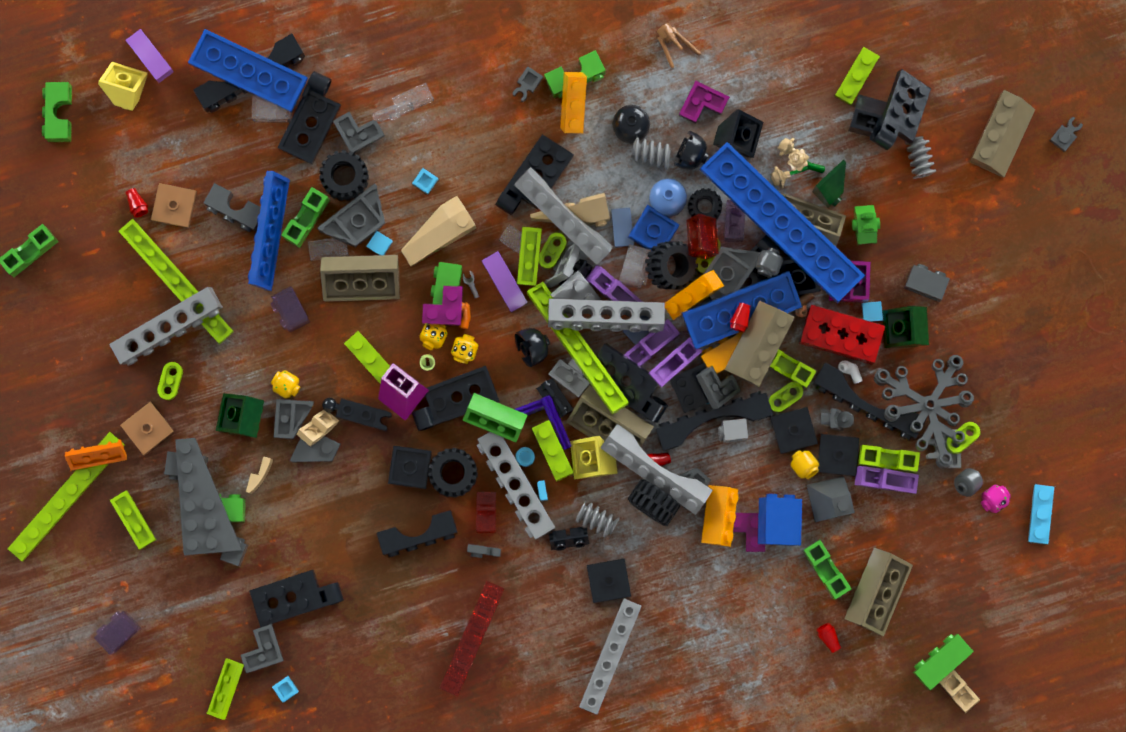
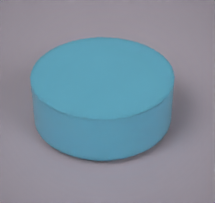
(525, 456)

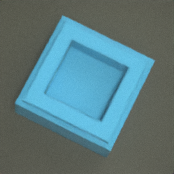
(425, 181)
(379, 243)
(872, 311)
(542, 490)
(285, 689)

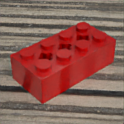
(852, 328)

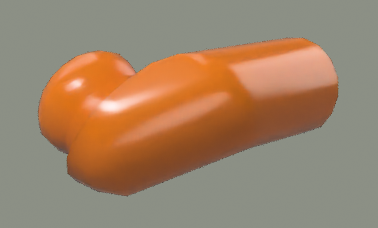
(466, 315)

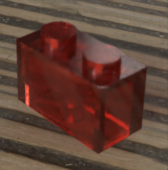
(702, 236)

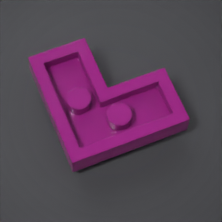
(701, 97)
(449, 312)
(748, 524)

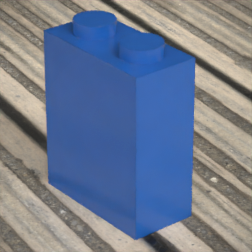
(780, 520)

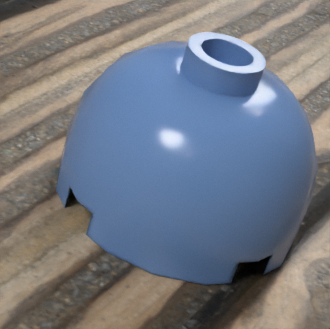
(668, 197)

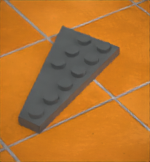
(203, 515)

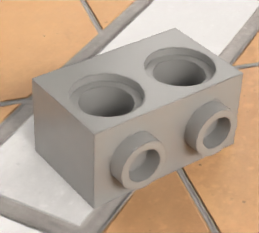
(733, 431)

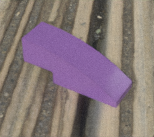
(149, 56)
(504, 281)
(609, 286)
(652, 344)
(674, 362)
(886, 479)

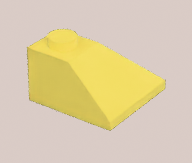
(123, 85)
(590, 459)

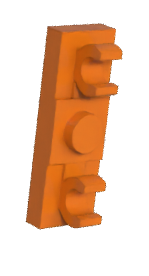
(95, 455)

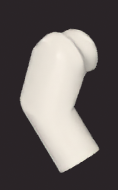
(851, 369)

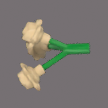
(797, 161)

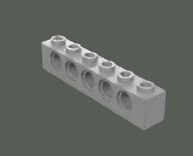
(615, 309)
(122, 346)
(533, 530)
(610, 656)

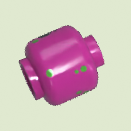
(995, 498)

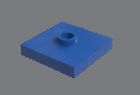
(652, 228)

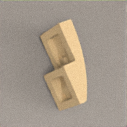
(318, 427)
(256, 480)
(959, 691)

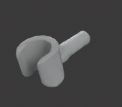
(470, 282)

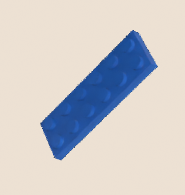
(247, 70)
(268, 231)
(711, 320)

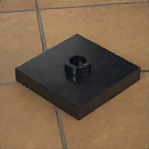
(793, 430)
(838, 455)
(409, 467)
(608, 580)

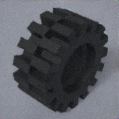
(705, 194)

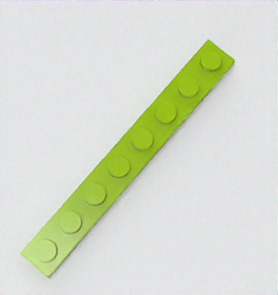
(171, 276)
(581, 354)
(57, 507)

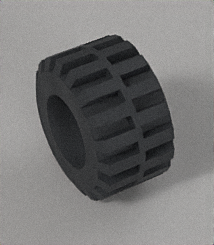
(344, 159)
(658, 267)
(437, 465)
(653, 502)

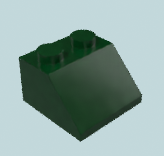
(905, 327)
(240, 415)

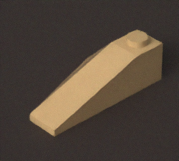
(590, 210)
(444, 227)

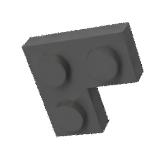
(356, 137)
(717, 391)
(268, 652)

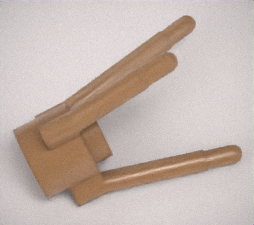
(669, 34)

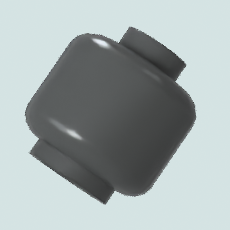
(769, 263)
(968, 482)

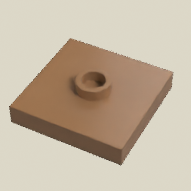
(173, 205)
(147, 428)

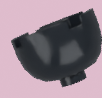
(631, 123)
(691, 152)
(533, 345)

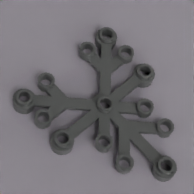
(935, 427)

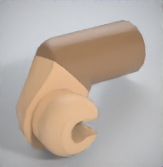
(804, 299)

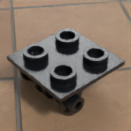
(689, 389)

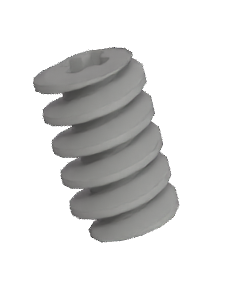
(651, 152)
(920, 157)
(597, 519)

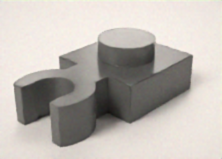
(529, 82)
(1064, 136)
(479, 551)

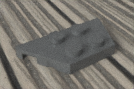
(357, 219)
(732, 268)

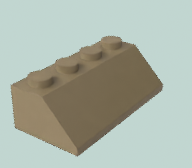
(1002, 134)
(825, 220)
(360, 278)
(759, 343)
(595, 419)
(878, 591)

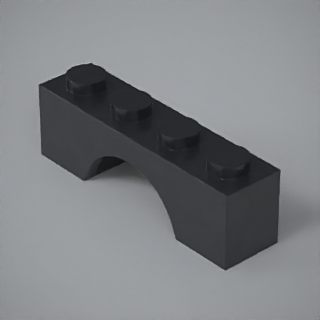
(441, 526)

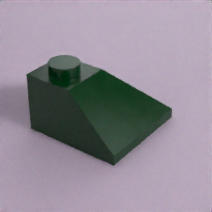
(832, 186)

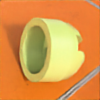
(423, 362)

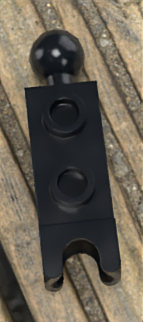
(357, 413)

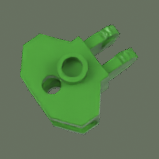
(865, 224)

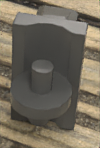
(837, 419)

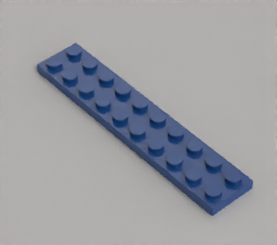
(782, 222)

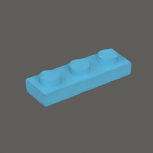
(1041, 514)

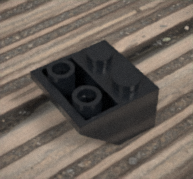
(866, 114)

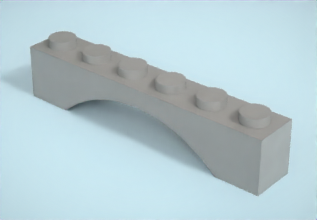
(581, 234)
(625, 449)

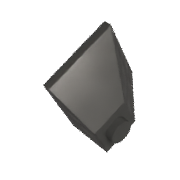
(830, 499)

